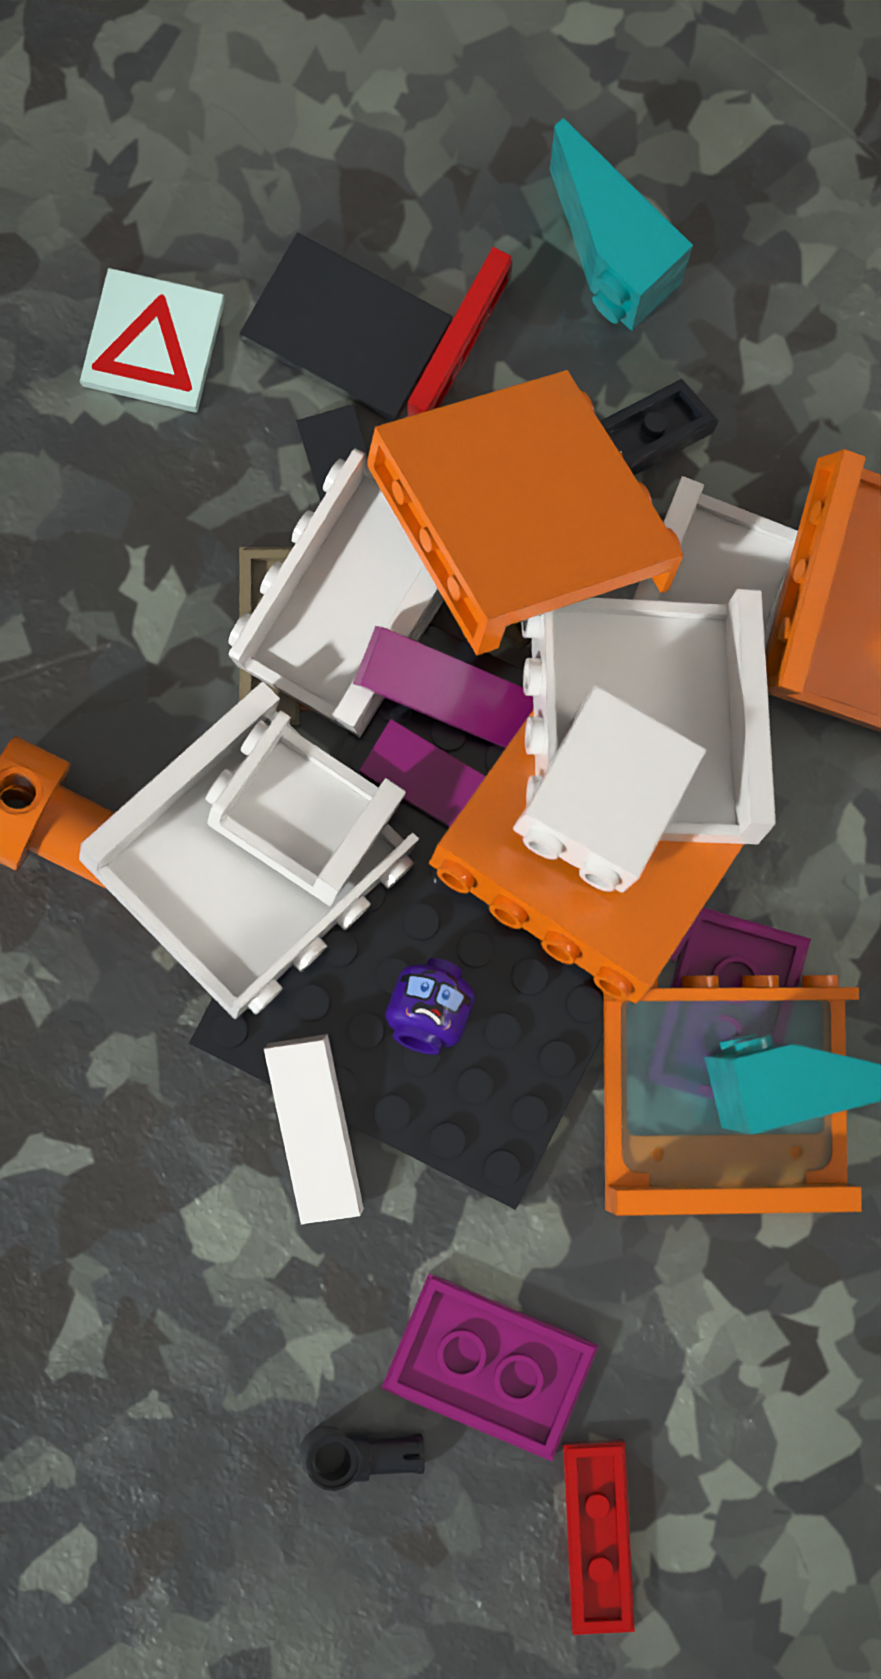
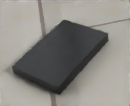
(346, 327)

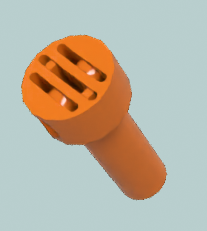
(55, 816)

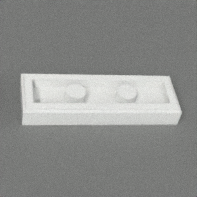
(314, 1129)

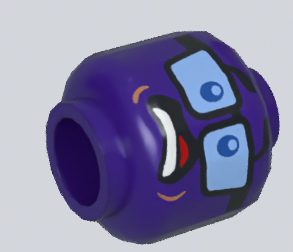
(430, 1006)

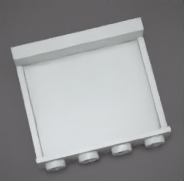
(683, 666)
(207, 897)

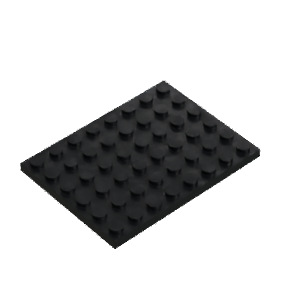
(534, 1024)

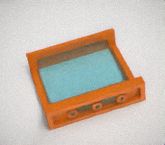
(662, 1115)

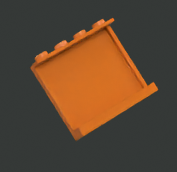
(520, 505)
(829, 609)
(608, 933)

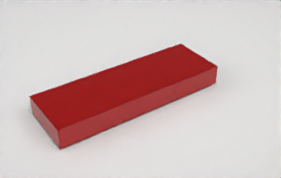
(462, 333)
(598, 1537)

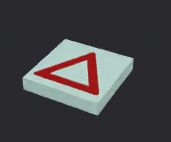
(152, 340)

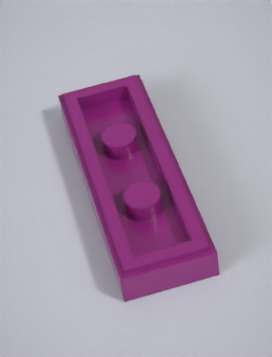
(443, 687)

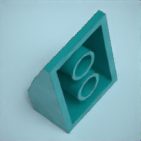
(622, 240)
(780, 1084)

